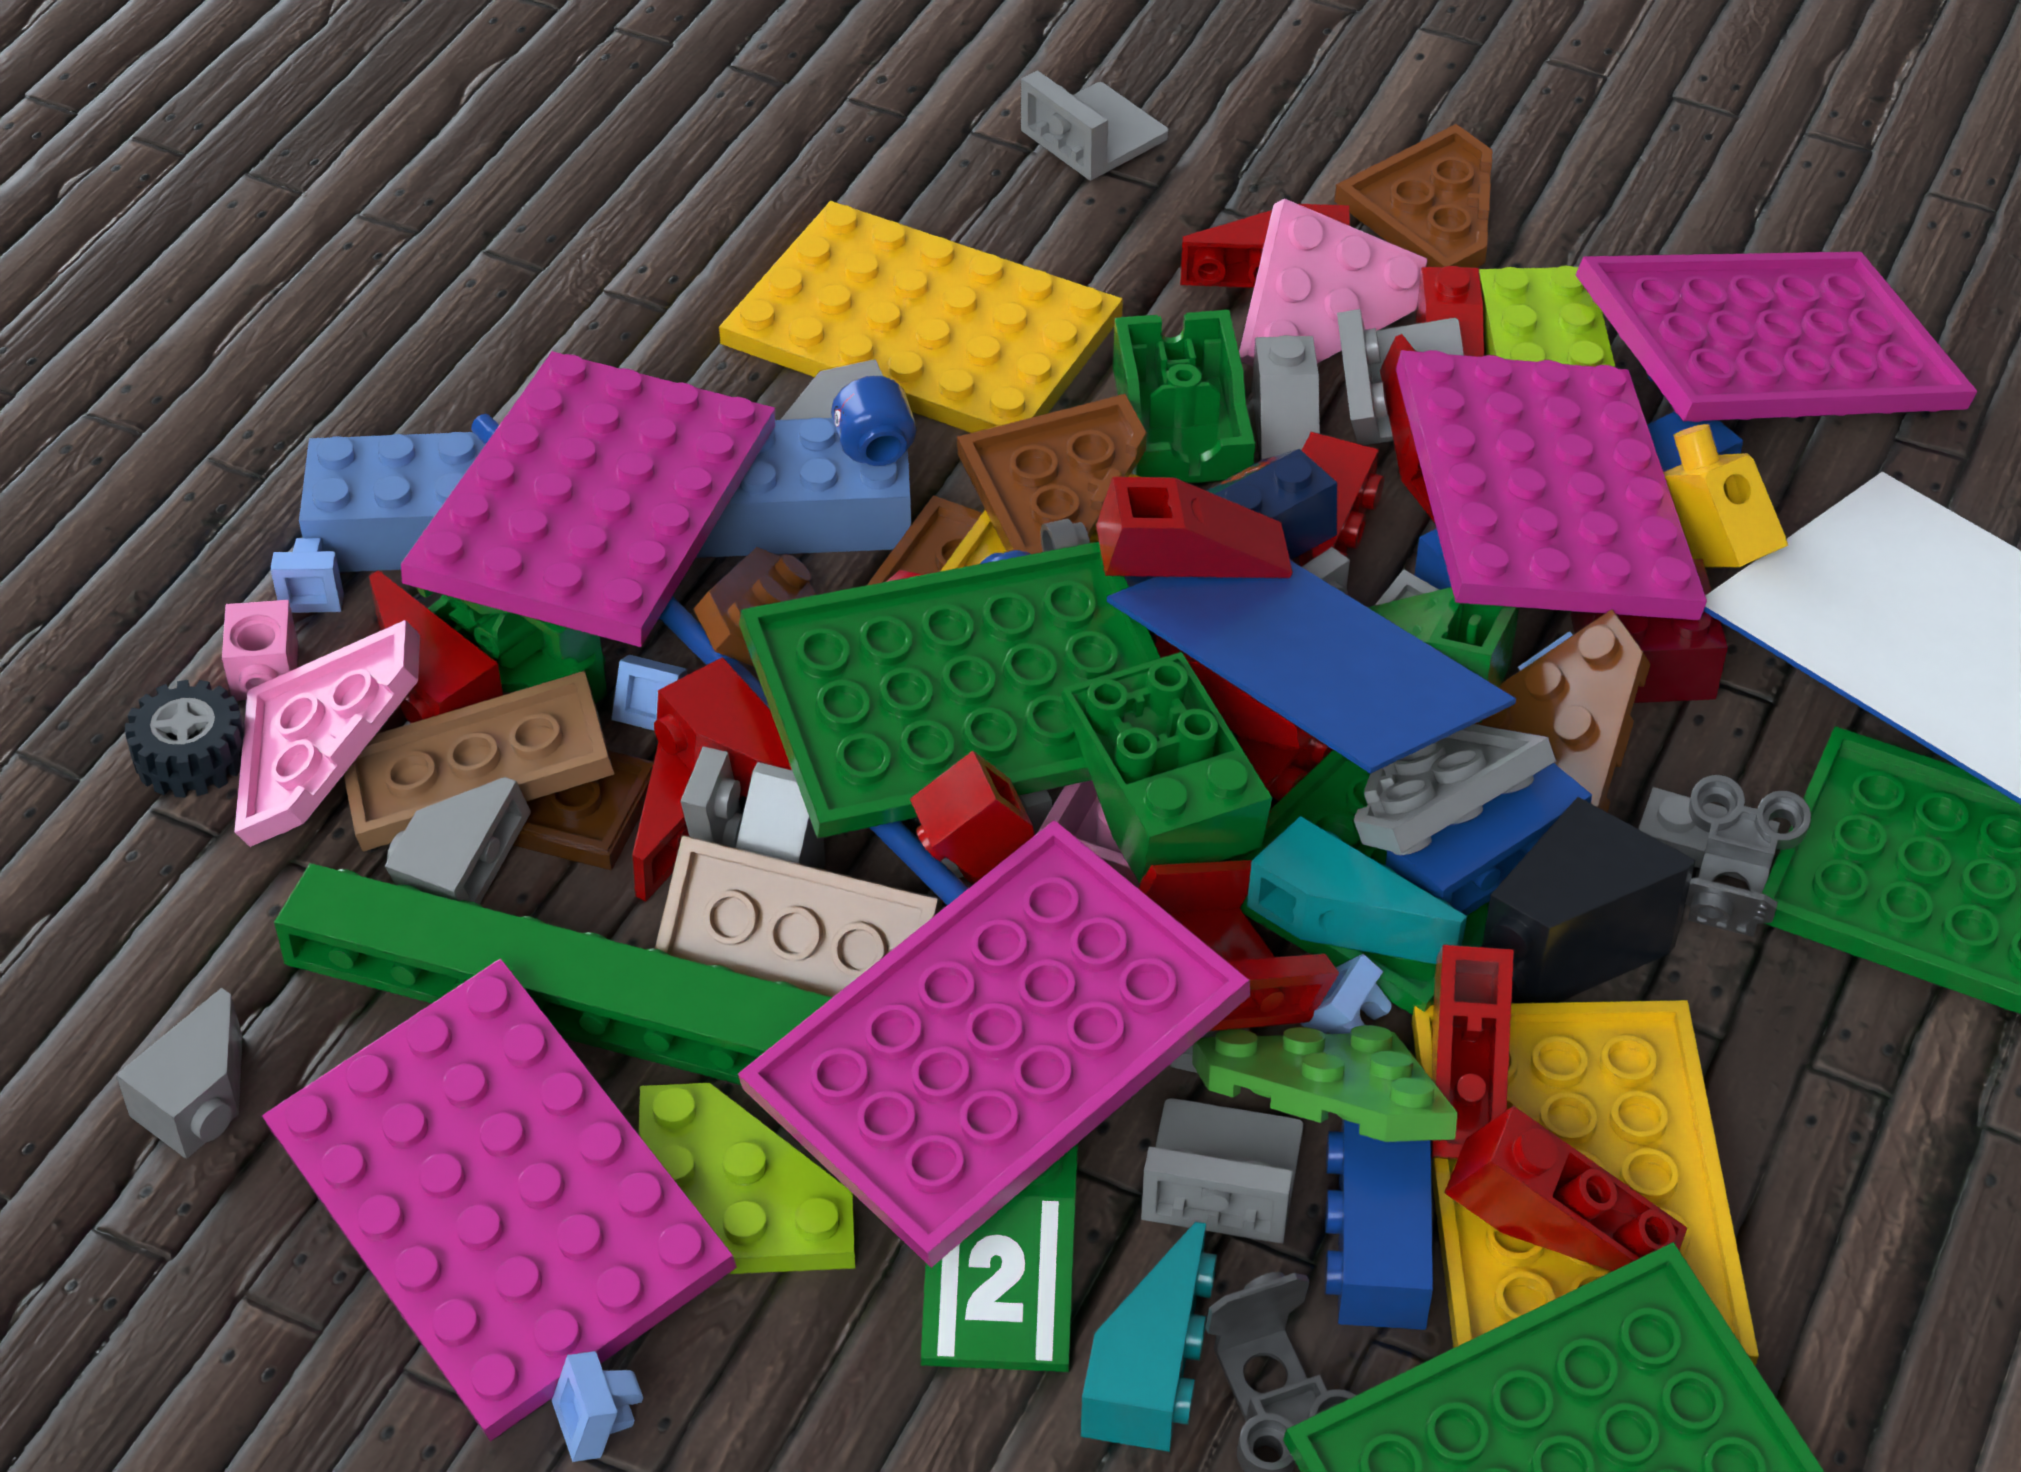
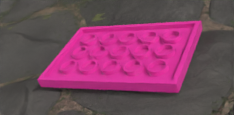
(1773, 335)
(1547, 487)
(591, 498)
(993, 1040)
(498, 1195)

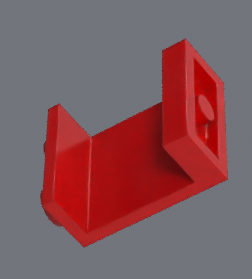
(1208, 904)

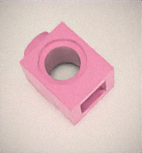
(257, 644)

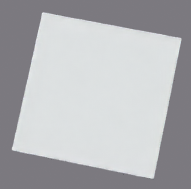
(1901, 618)

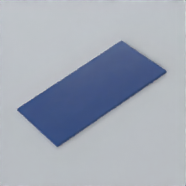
(1318, 660)

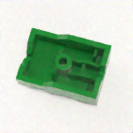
(1186, 395)
(525, 647)

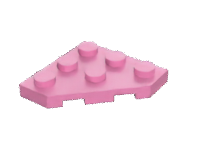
(1325, 268)
(314, 725)

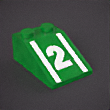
(1009, 1284)

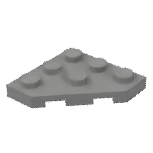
(1446, 785)

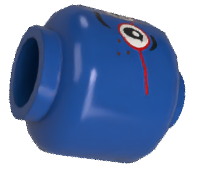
(873, 420)

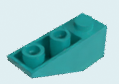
(1347, 900)
(1140, 1352)

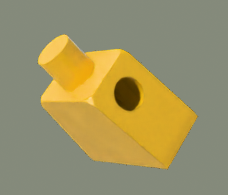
(1721, 503)

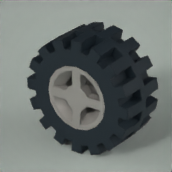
(186, 738)

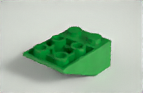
(1467, 633)
(1166, 766)

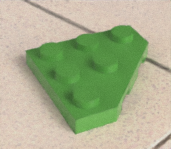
(1307, 1073)

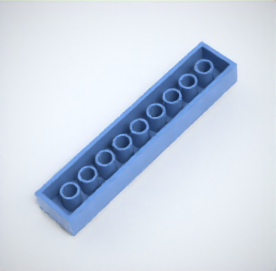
(799, 495)

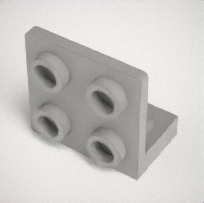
(1086, 129)
(1363, 356)
(1222, 1170)

